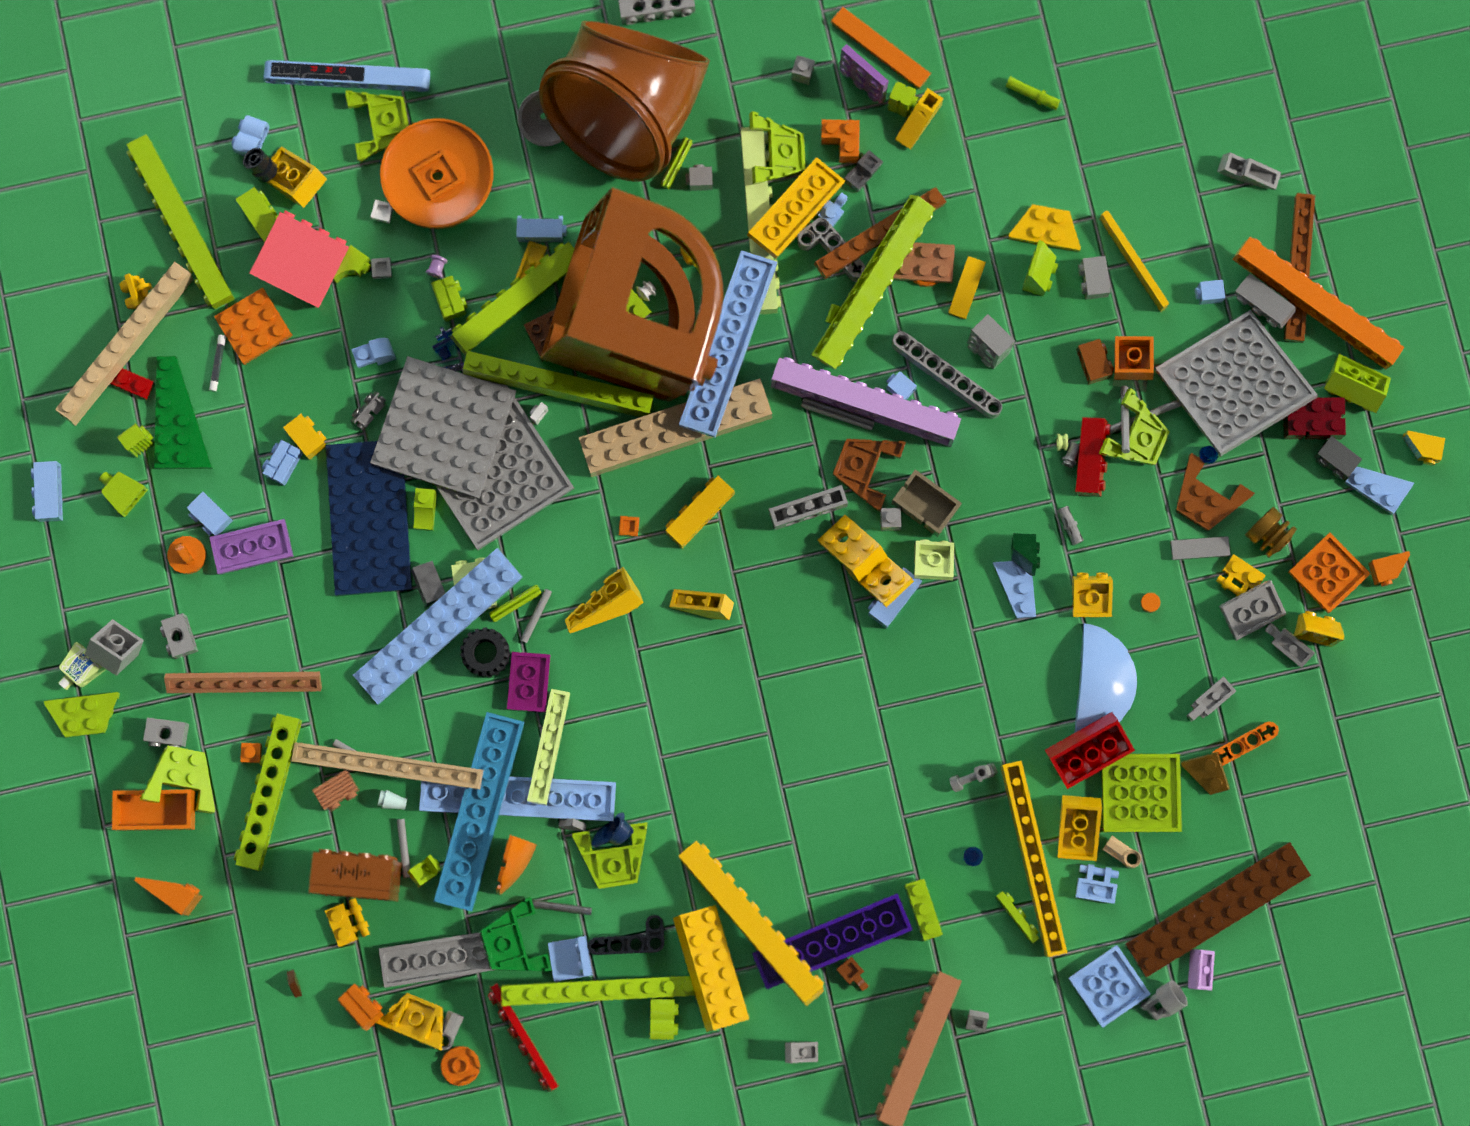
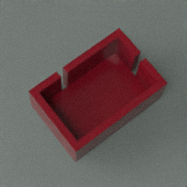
(1319, 418)

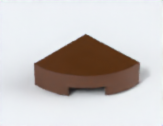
(293, 983)

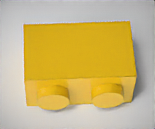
(304, 435)

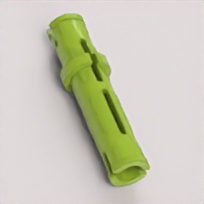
(1033, 93)

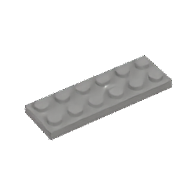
(433, 960)

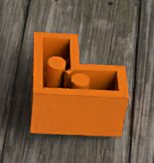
(844, 134)

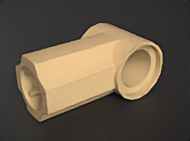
(1121, 851)

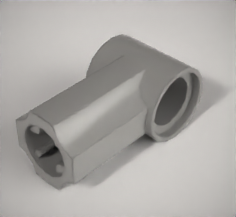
(451, 1026)

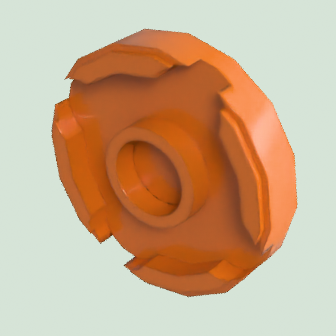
(460, 1066)

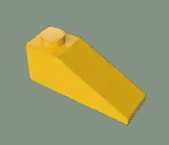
(702, 603)

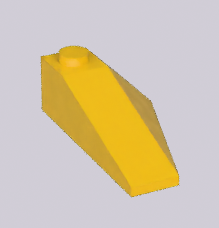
(612, 600)

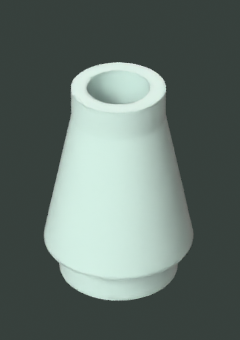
(391, 801)

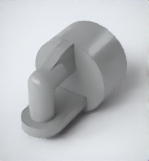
(1170, 997)

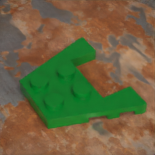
(505, 944)

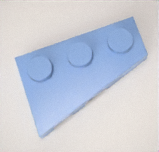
(1379, 488)
(1018, 588)

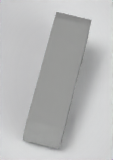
(823, 238)

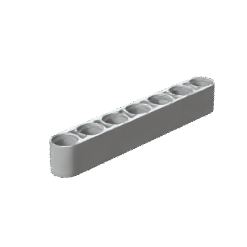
(942, 366)

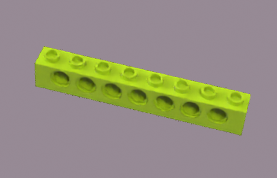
(272, 802)

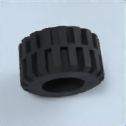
(478, 637)

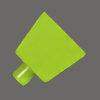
(122, 491)

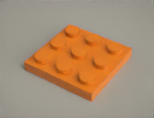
(253, 326)
(1329, 573)

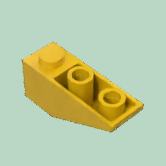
(919, 118)

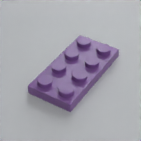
(251, 546)

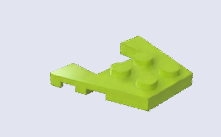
(387, 119)
(785, 150)
(1145, 435)
(185, 770)
(614, 865)

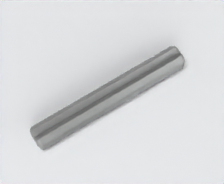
(838, 413)

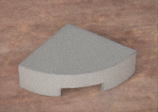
(572, 824)

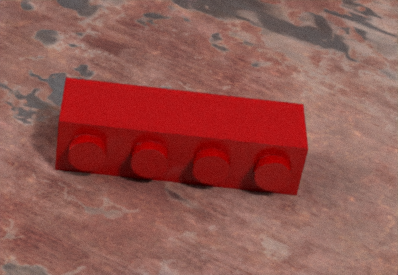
(1090, 463)

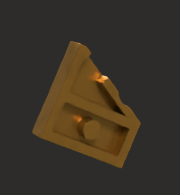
(1208, 772)

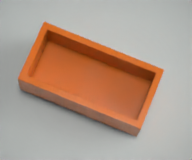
(173, 811)

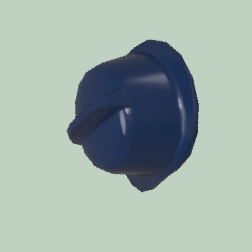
(613, 832)

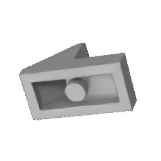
(801, 1052)

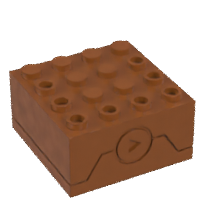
(355, 875)

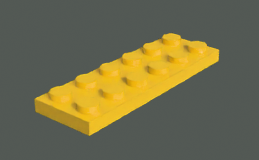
(796, 208)

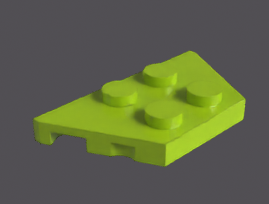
(83, 714)

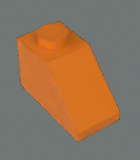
(1387, 568)

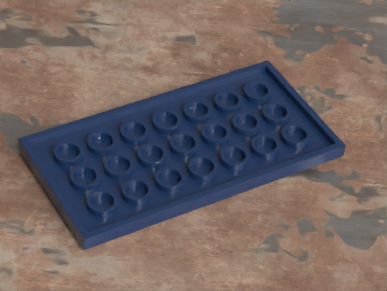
(367, 522)

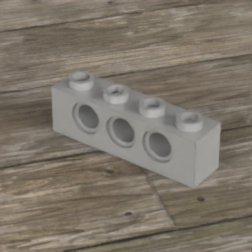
(649, 14)
(808, 507)

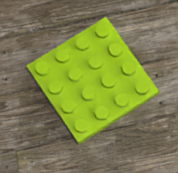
(1142, 794)

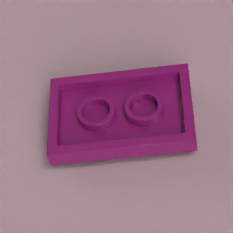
(528, 682)

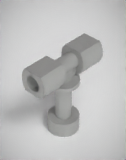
(980, 773)

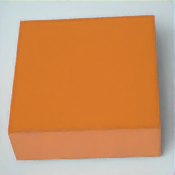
(629, 526)

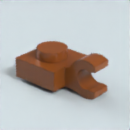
(851, 972)

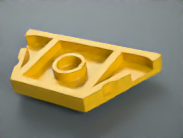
(1048, 225)
(416, 1020)

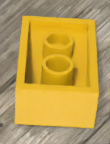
(296, 177)
(1318, 630)
(1079, 827)

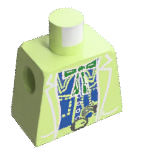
(78, 668)

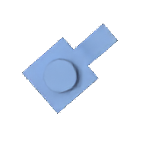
(832, 211)

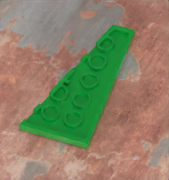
(176, 426)

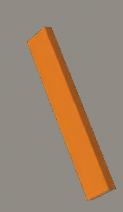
(880, 48)

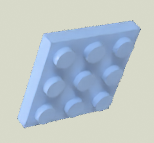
(1109, 986)

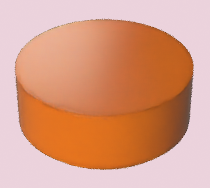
(1150, 602)

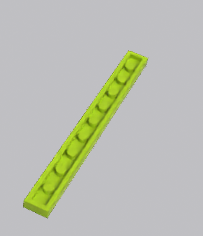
(596, 990)

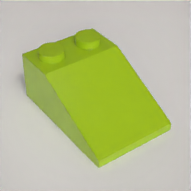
(1040, 270)

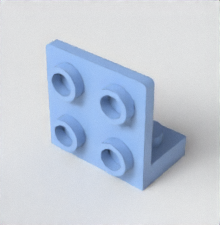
(570, 959)

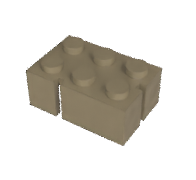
(926, 503)

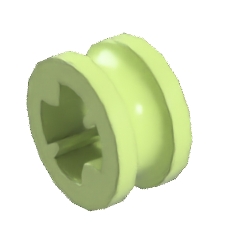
(1062, 442)

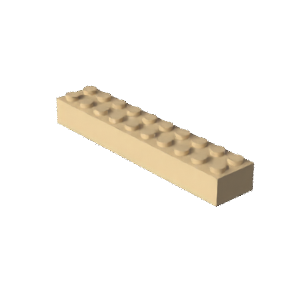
(661, 431)

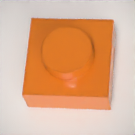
(251, 752)

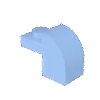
(376, 350)

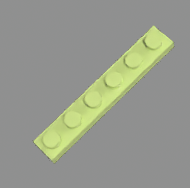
(548, 747)

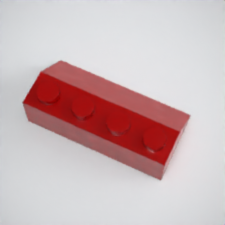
(1090, 750)

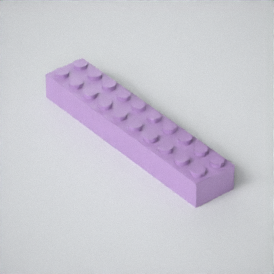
(865, 401)

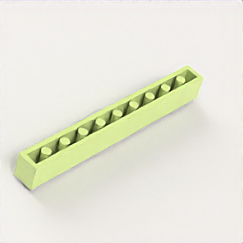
(758, 203)

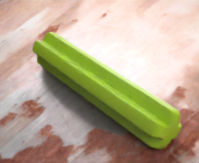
(676, 163)
(515, 603)

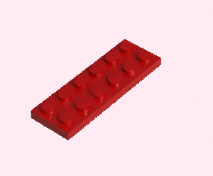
(526, 1046)

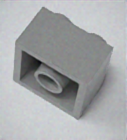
(114, 647)

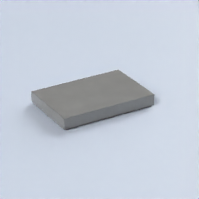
(1252, 610)

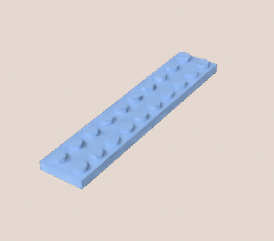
(736, 325)
(437, 626)
(566, 799)

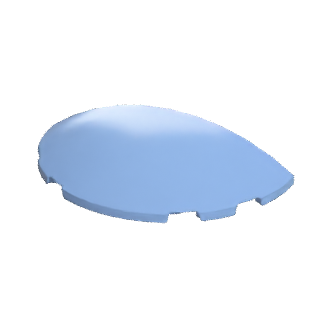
(1106, 677)

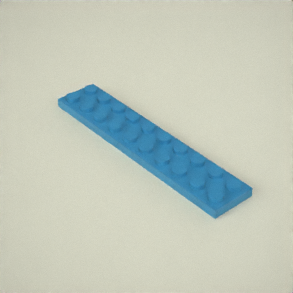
(479, 813)

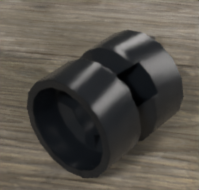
(260, 165)

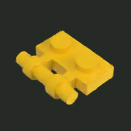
(1243, 573)
(341, 923)

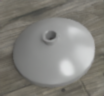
(532, 126)

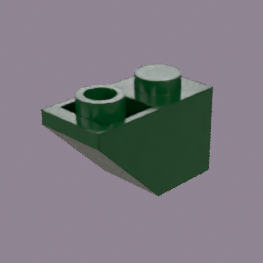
(1025, 551)

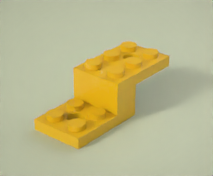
(865, 560)

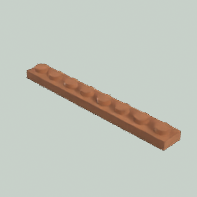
(243, 682)

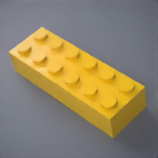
(711, 968)

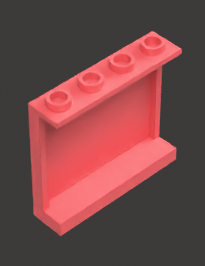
(299, 259)

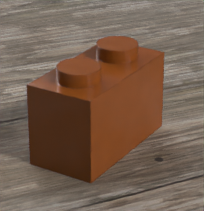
(1094, 361)

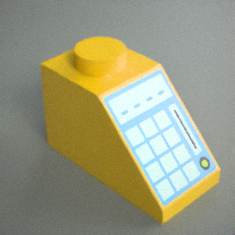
(1425, 446)

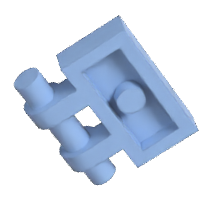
(1097, 890)

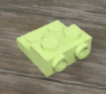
(934, 560)

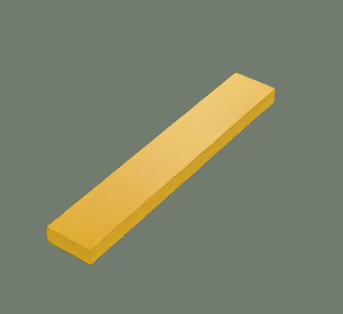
(1134, 261)

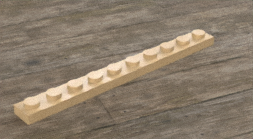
(387, 765)

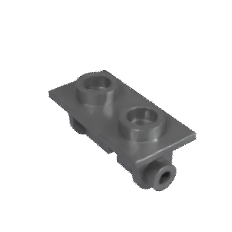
(363, 415)

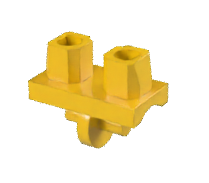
(137, 288)

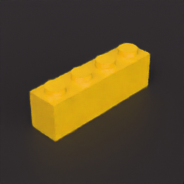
(700, 511)

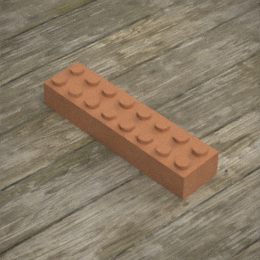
(918, 1049)

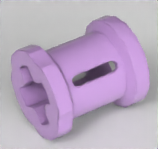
(436, 266)

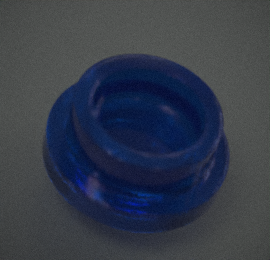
(1208, 454)
(973, 856)

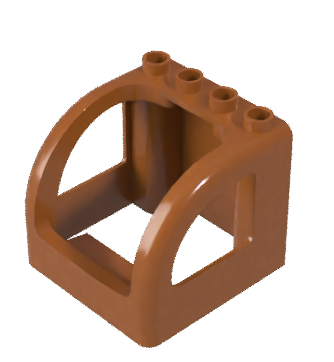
(591, 320)

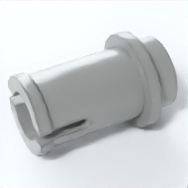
(1071, 455)

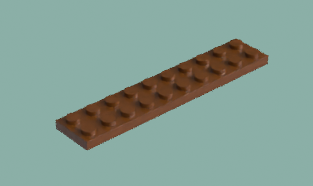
(1217, 909)

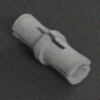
(1070, 525)

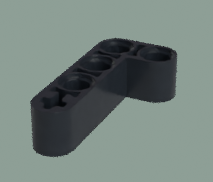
(626, 941)

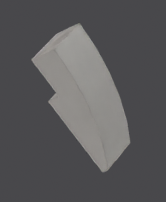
(1249, 171)

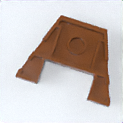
(858, 464)
(1204, 504)

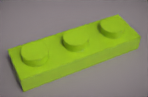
(1018, 916)

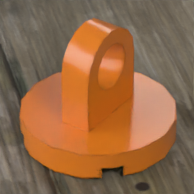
(186, 555)

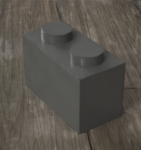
(1337, 458)

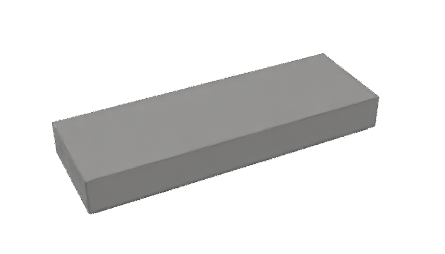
(1200, 548)

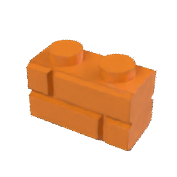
(361, 1007)

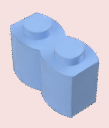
(250, 136)

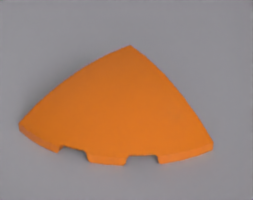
(516, 856)

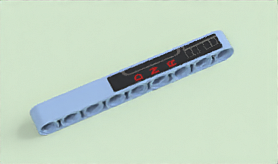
(347, 76)

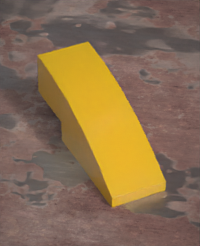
(966, 287)

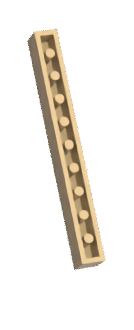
(124, 344)

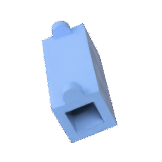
(540, 230)

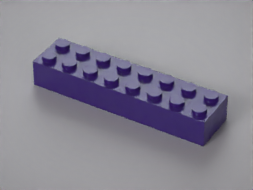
(842, 937)

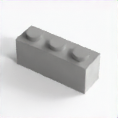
(1265, 301)

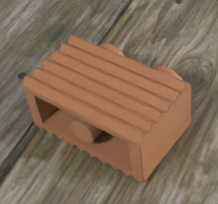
(336, 790)

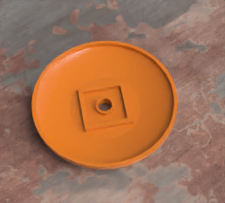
(432, 148)

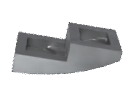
(863, 171)

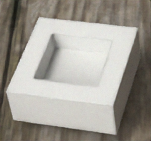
(382, 211)
(538, 413)

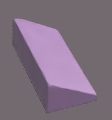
(1201, 969)

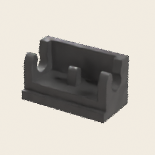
(428, 583)

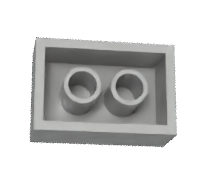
(990, 342)

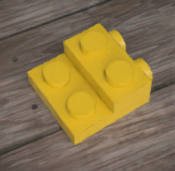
(1092, 595)

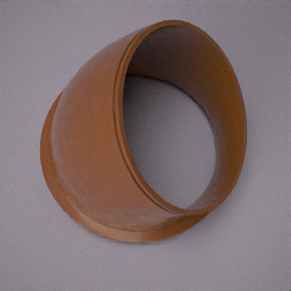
(622, 98)

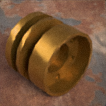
(1271, 532)

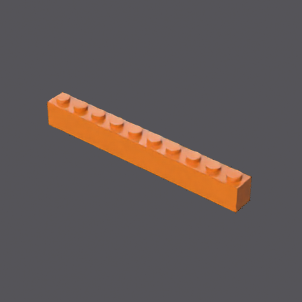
(1318, 303)

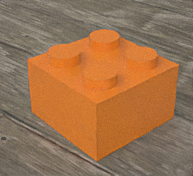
(1133, 357)

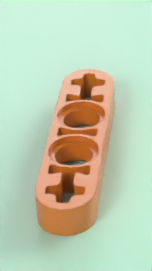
(1243, 743)

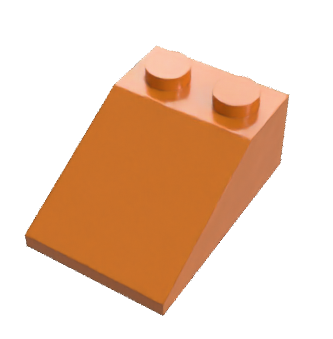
(177, 896)

